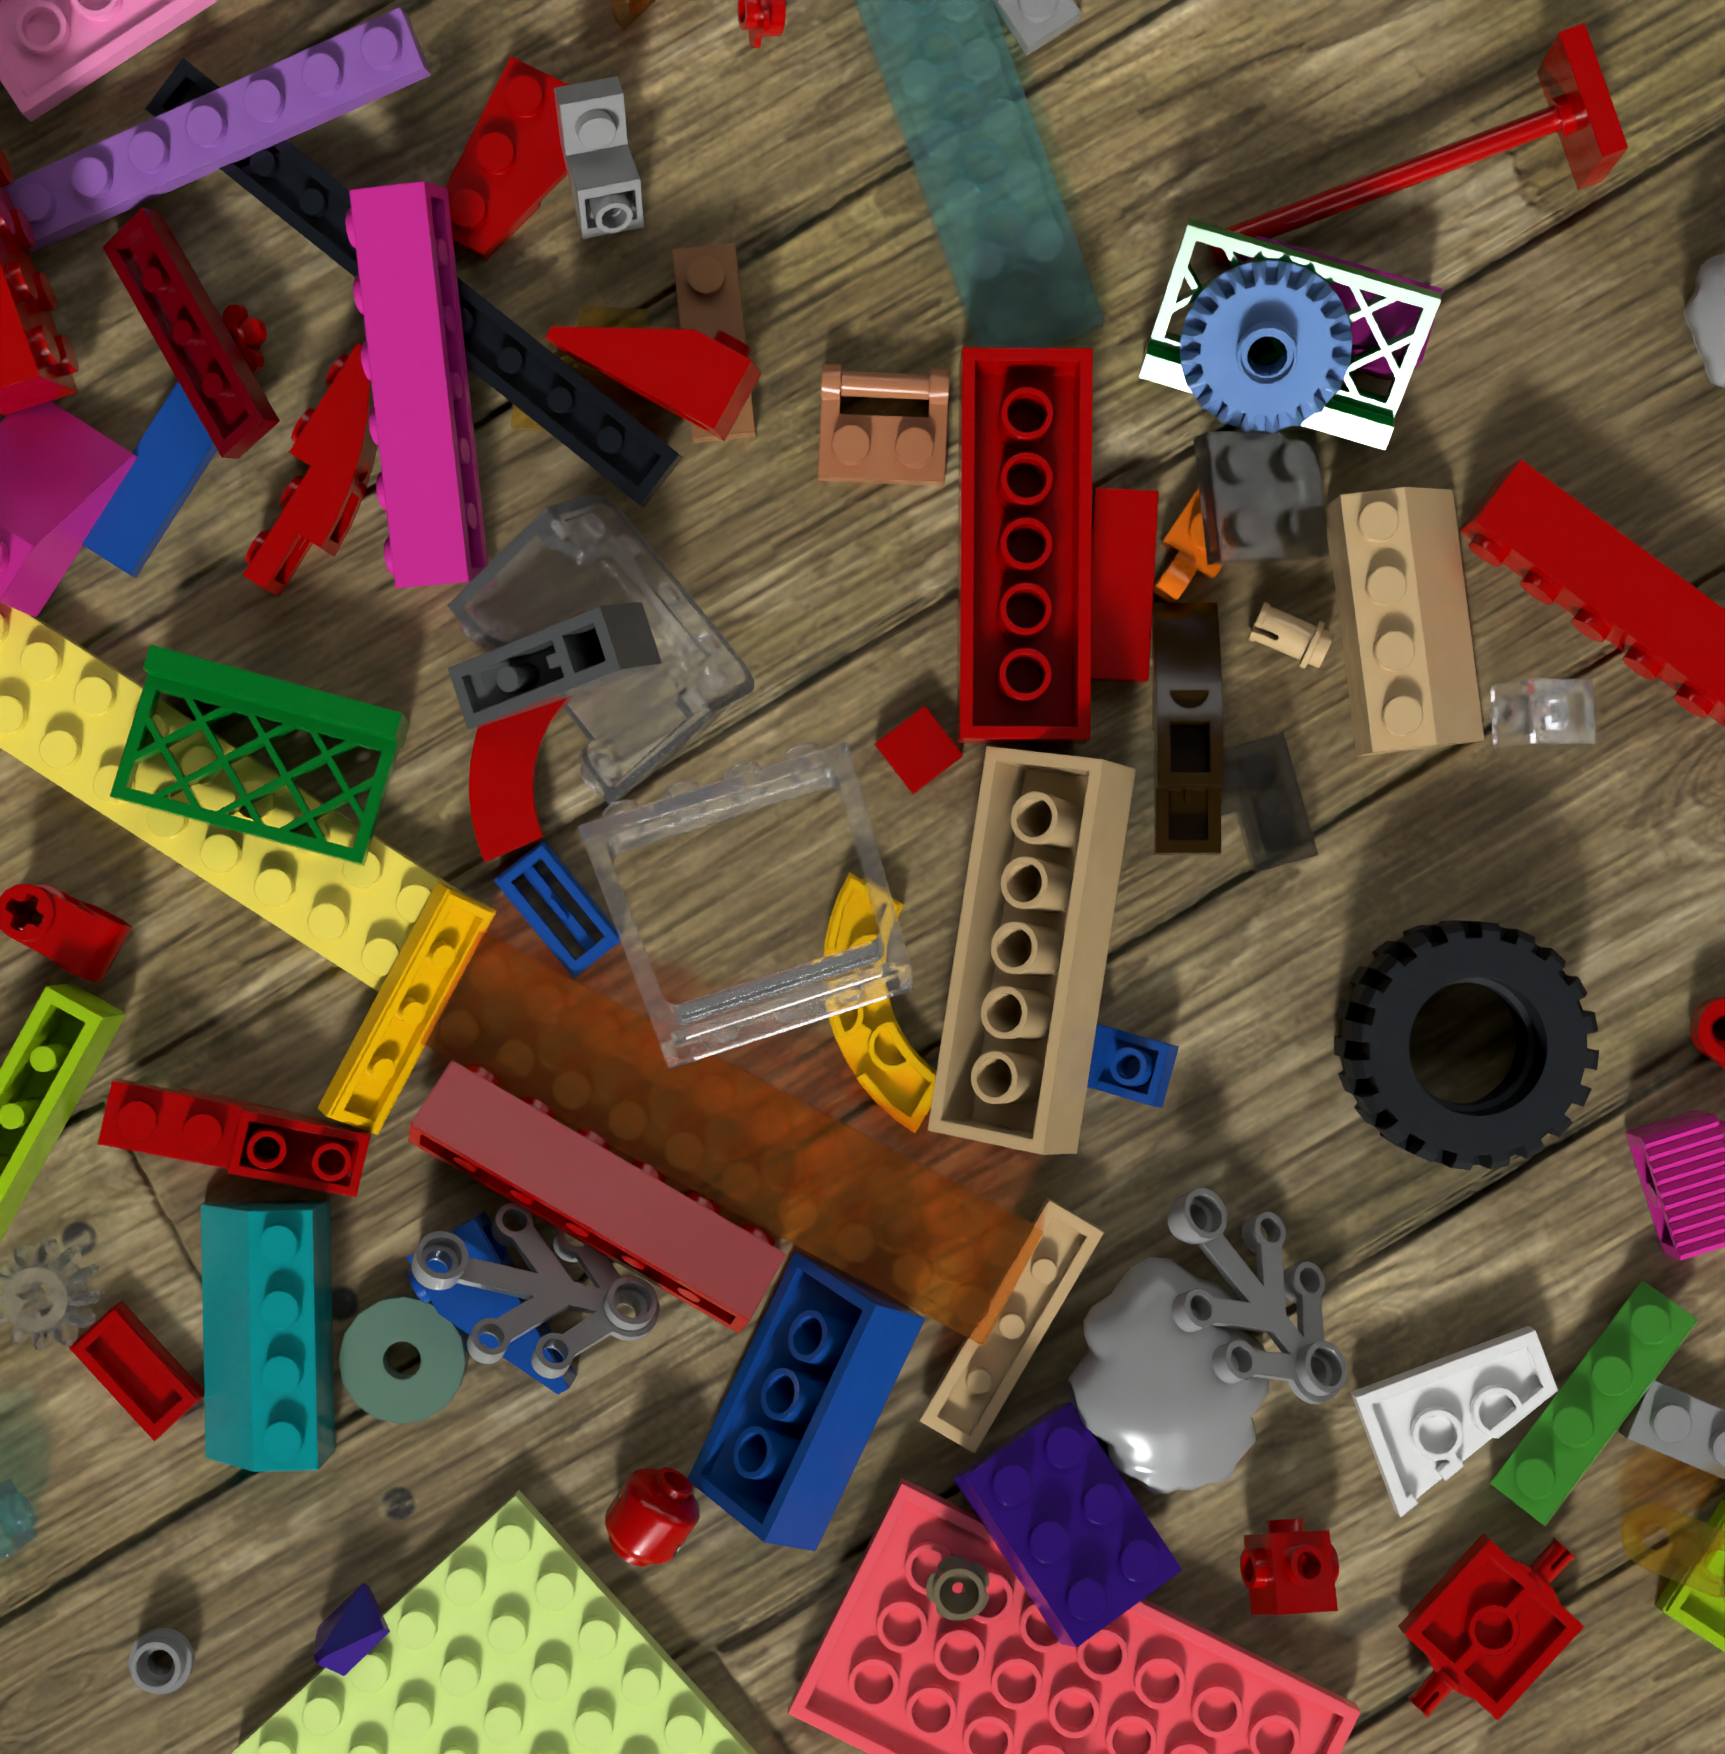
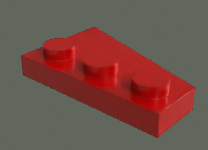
(507, 162)

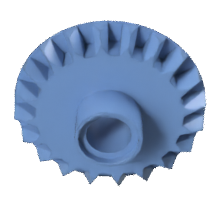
(1256, 303)

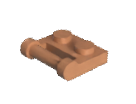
(883, 446)

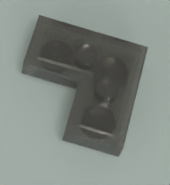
(1267, 802)

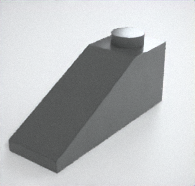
(555, 663)

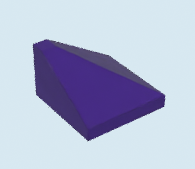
(350, 1632)

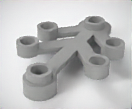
(546, 1288)
(1307, 1361)

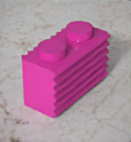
(1683, 1180)

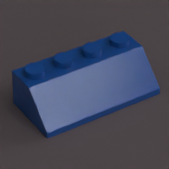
(804, 1403)

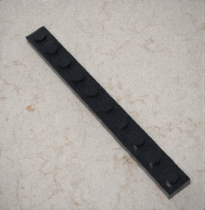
(493, 343)

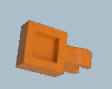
(1188, 545)

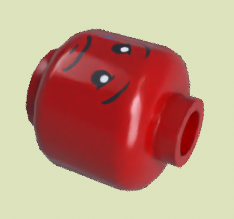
(652, 1516)

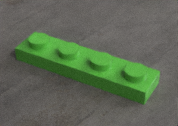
(1594, 1402)

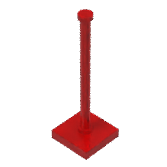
(1577, 111)

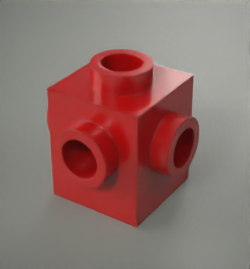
(1290, 1569)

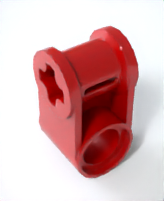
(71, 933)

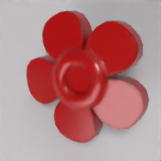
(247, 334)

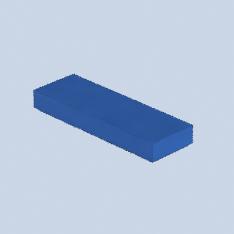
(156, 486)

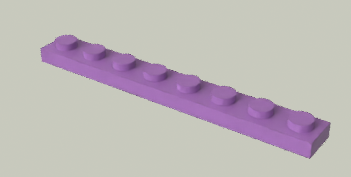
(220, 128)

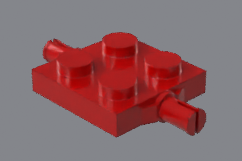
(1490, 1626)

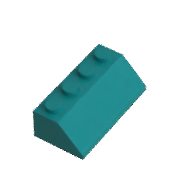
(268, 1334)

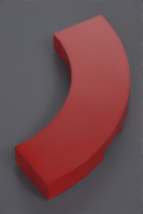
(505, 780)

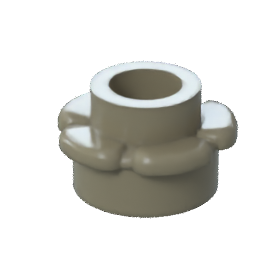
(958, 1605)

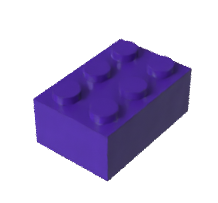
(1067, 1524)

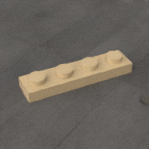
(984, 1376)

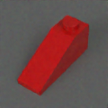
(674, 368)

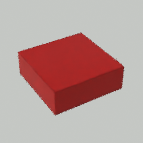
(918, 750)

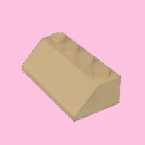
(1404, 619)

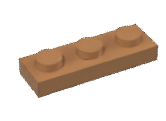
(711, 302)

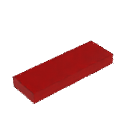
(1122, 583)

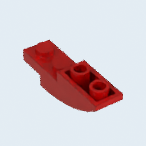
(325, 501)
(235, 1136)

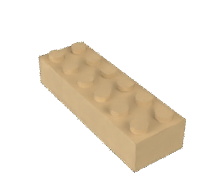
(1031, 950)

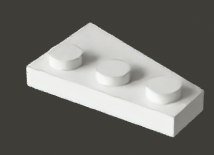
(1449, 1408)

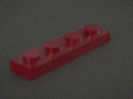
(190, 333)

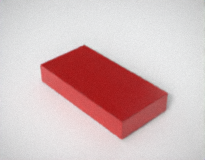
(137, 1370)

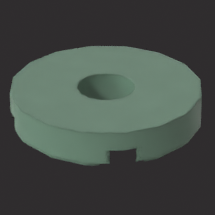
(382, 1389)

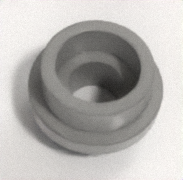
(148, 1673)

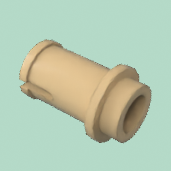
(1292, 636)

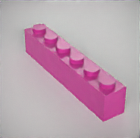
(418, 383)

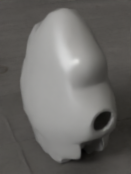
(1154, 1386)

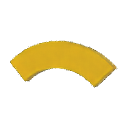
(870, 1034)

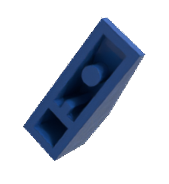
(468, 1304)

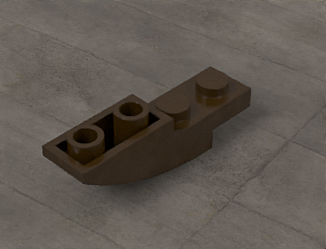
(1187, 728)

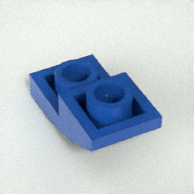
(1131, 1065)

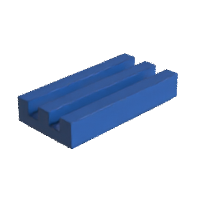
(525, 866)

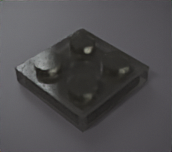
(1261, 496)

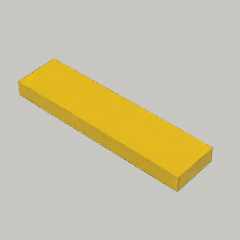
(403, 1009)

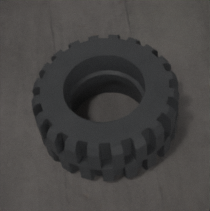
(1546, 1060)

